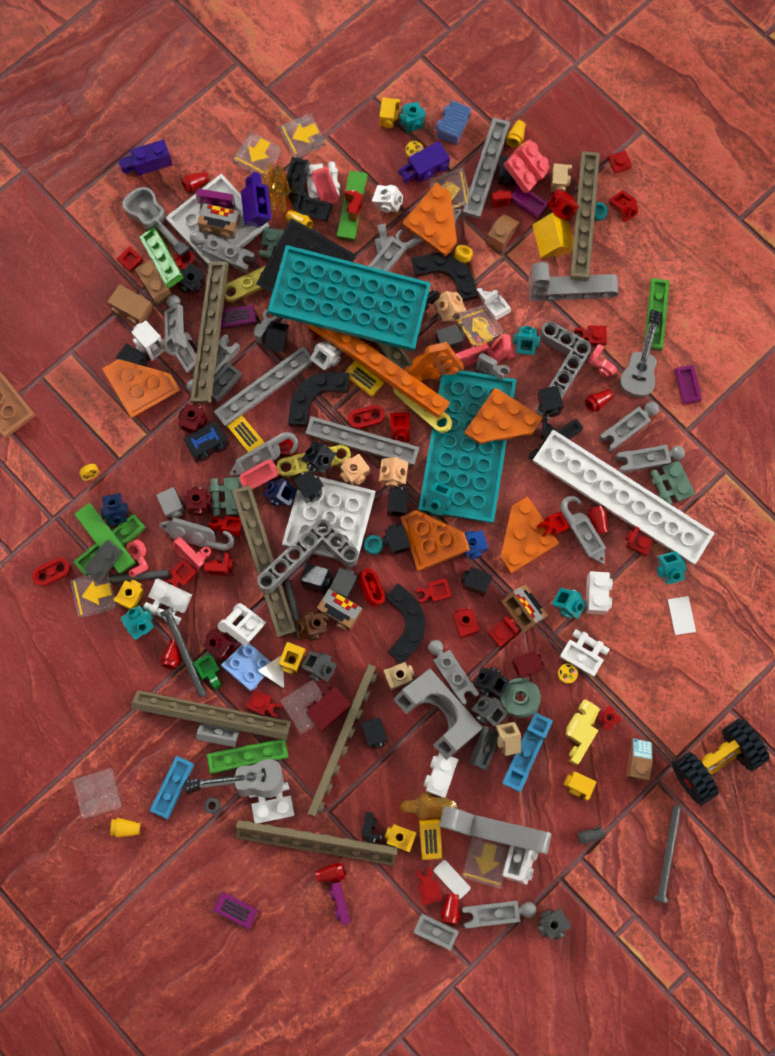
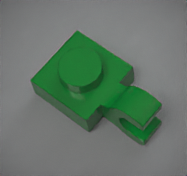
(207, 669)

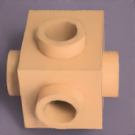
(449, 305)
(354, 470)
(393, 471)

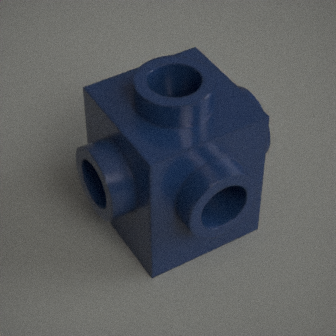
(280, 492)
(114, 509)

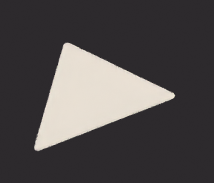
(274, 672)

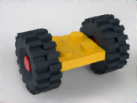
(740, 744)

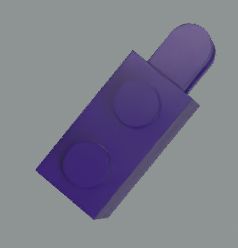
(146, 158)
(425, 163)
(255, 201)

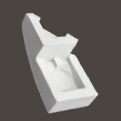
(494, 302)

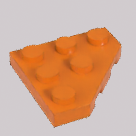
(434, 220)
(435, 362)
(139, 385)
(502, 420)
(522, 538)
(432, 539)

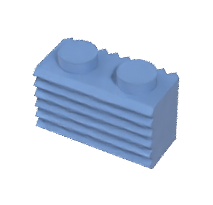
(454, 122)

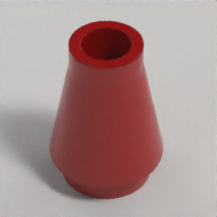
(193, 181)
(598, 400)
(599, 519)
(171, 656)
(332, 873)
(450, 912)

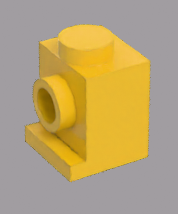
(389, 112)
(129, 601)
(291, 651)
(579, 785)
(407, 841)

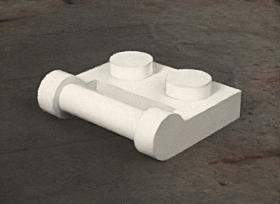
(246, 629)

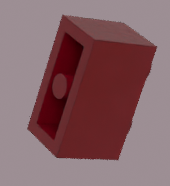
(328, 708)

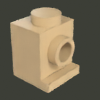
(560, 177)
(395, 682)
(509, 738)

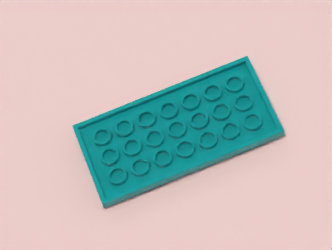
(349, 298)
(457, 460)

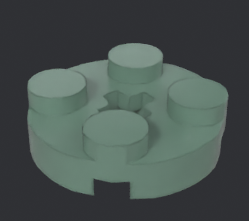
(527, 706)

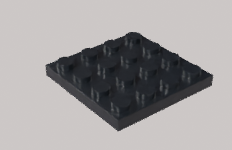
(303, 238)

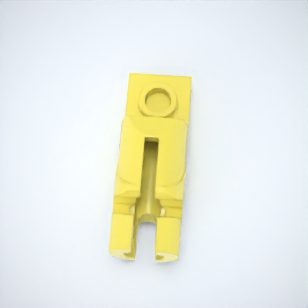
(581, 731)

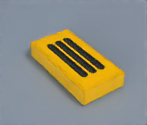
(364, 379)
(245, 434)
(430, 839)

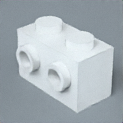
(147, 340)
(598, 593)
(441, 776)
(519, 865)

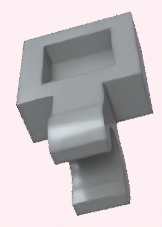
(383, 239)
(261, 329)
(489, 366)

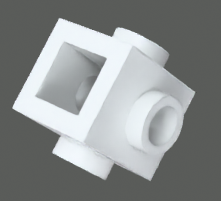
(387, 198)
(326, 355)

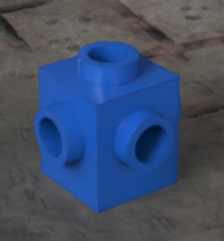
(479, 542)

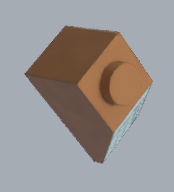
(640, 760)

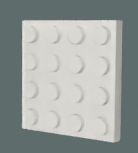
(186, 218)
(342, 505)

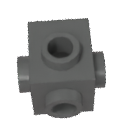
(319, 666)
(489, 711)
(560, 920)

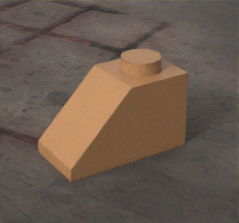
(501, 232)

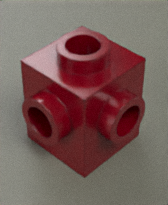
(192, 418)
(202, 505)
(220, 643)

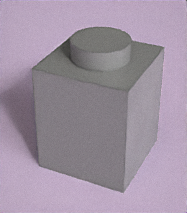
(170, 503)

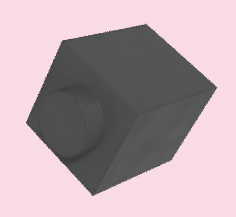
(451, 335)
(344, 582)

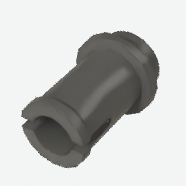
(208, 803)
(590, 835)

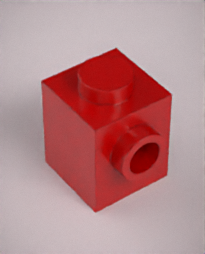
(563, 205)
(465, 623)

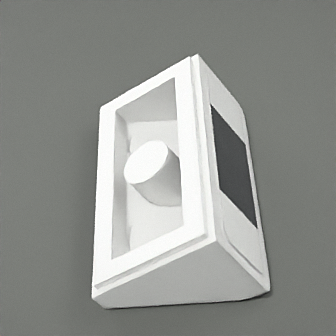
(188, 356)

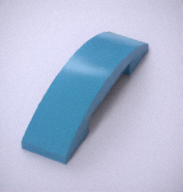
(530, 745)

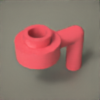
(605, 367)
(137, 552)

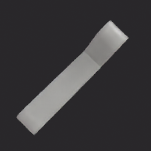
(548, 288)
(569, 350)
(304, 551)
(495, 830)

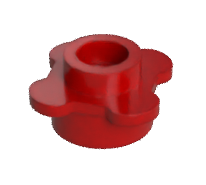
(608, 723)

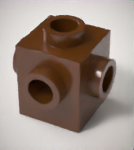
(311, 626)

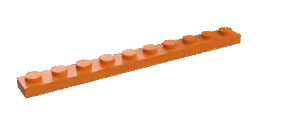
(386, 370)

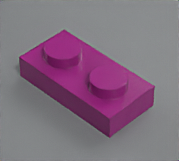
(215, 198)
(337, 894)

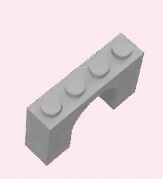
(431, 690)

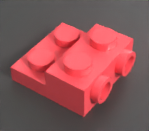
(527, 165)

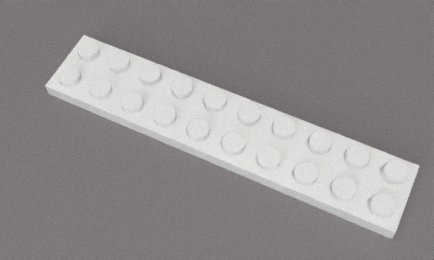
(623, 497)

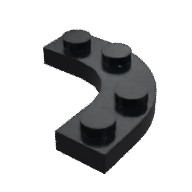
(298, 196)
(449, 266)
(310, 389)
(414, 623)

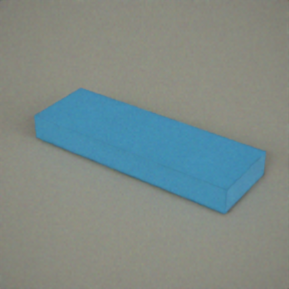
(172, 787)

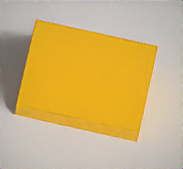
(553, 236)

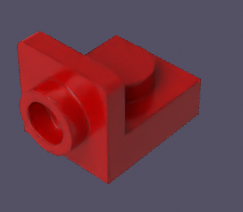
(355, 203)
(625, 205)
(400, 426)
(639, 541)
(216, 568)
(503, 631)

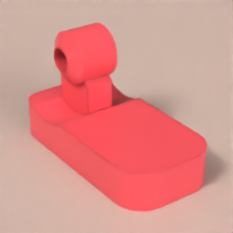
(325, 185)
(502, 348)
(470, 356)
(259, 474)
(186, 552)

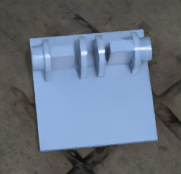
(245, 665)

